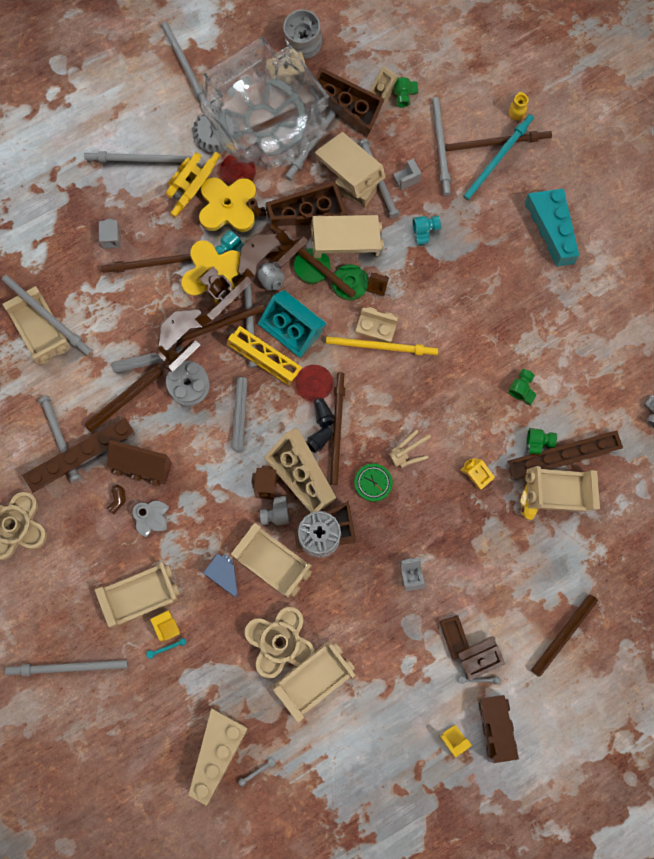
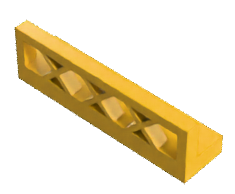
(261, 359)

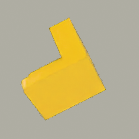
(165, 626)
(455, 741)

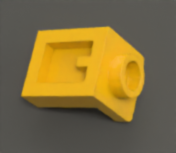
(478, 472)

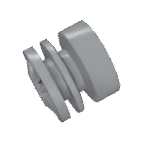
(303, 32)
(328, 542)

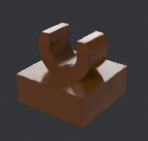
(377, 284)

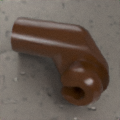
(258, 212)
(119, 499)

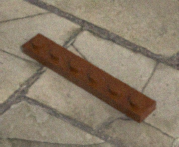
(566, 454)
(77, 455)

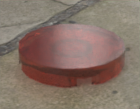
(233, 170)
(314, 382)

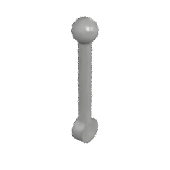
(496, 680)
(242, 781)

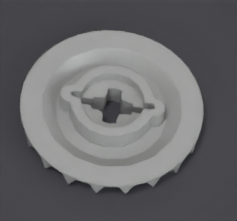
(203, 135)

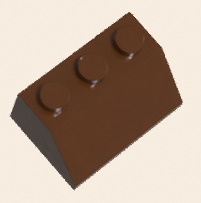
(138, 463)

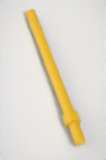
(419, 349)

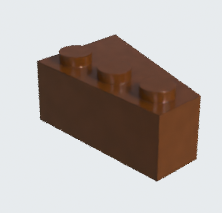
(344, 518)
(497, 729)

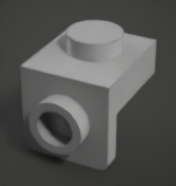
(412, 574)

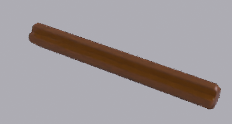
(123, 398)
(564, 635)

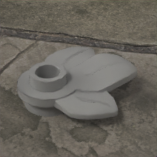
(153, 518)

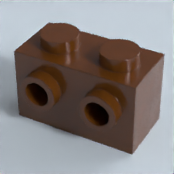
(265, 482)

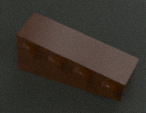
(351, 101)
(302, 206)

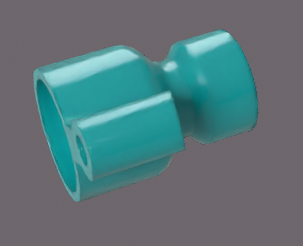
(423, 225)
(229, 242)

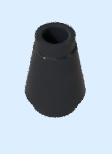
(323, 414)
(319, 439)

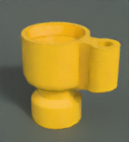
(518, 107)

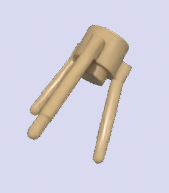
(400, 455)

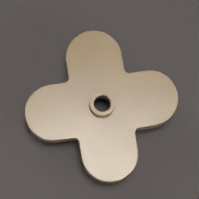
(26, 531)
(264, 634)

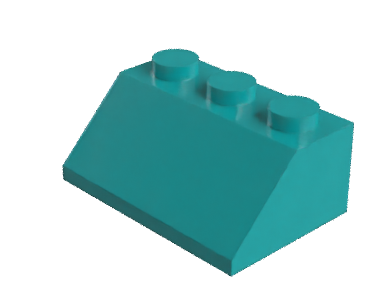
(291, 323)

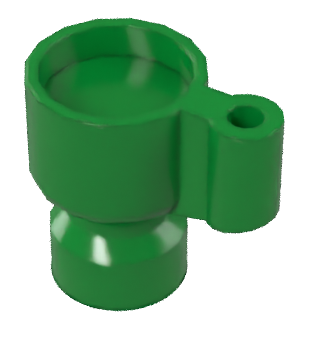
(403, 88)
(520, 387)
(537, 438)

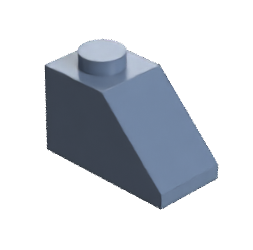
(223, 574)

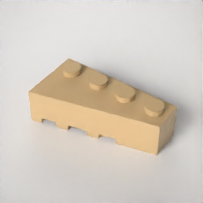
(300, 471)
(217, 751)

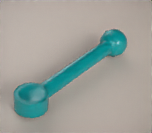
(150, 654)

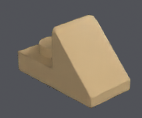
(383, 83)

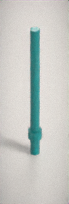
(519, 131)

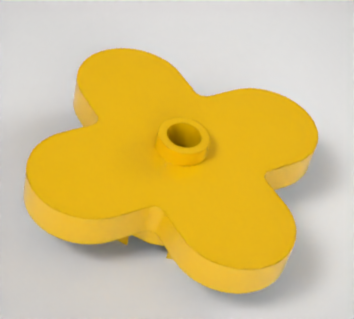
(227, 204)
(205, 256)

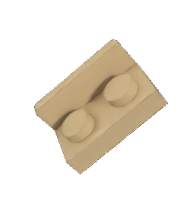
(376, 325)

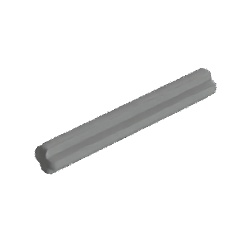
(139, 361)
(239, 416)

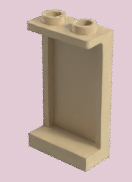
(351, 164)
(346, 234)
(38, 334)
(562, 490)
(272, 561)
(137, 595)
(313, 680)

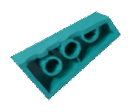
(553, 219)

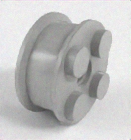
(195, 391)

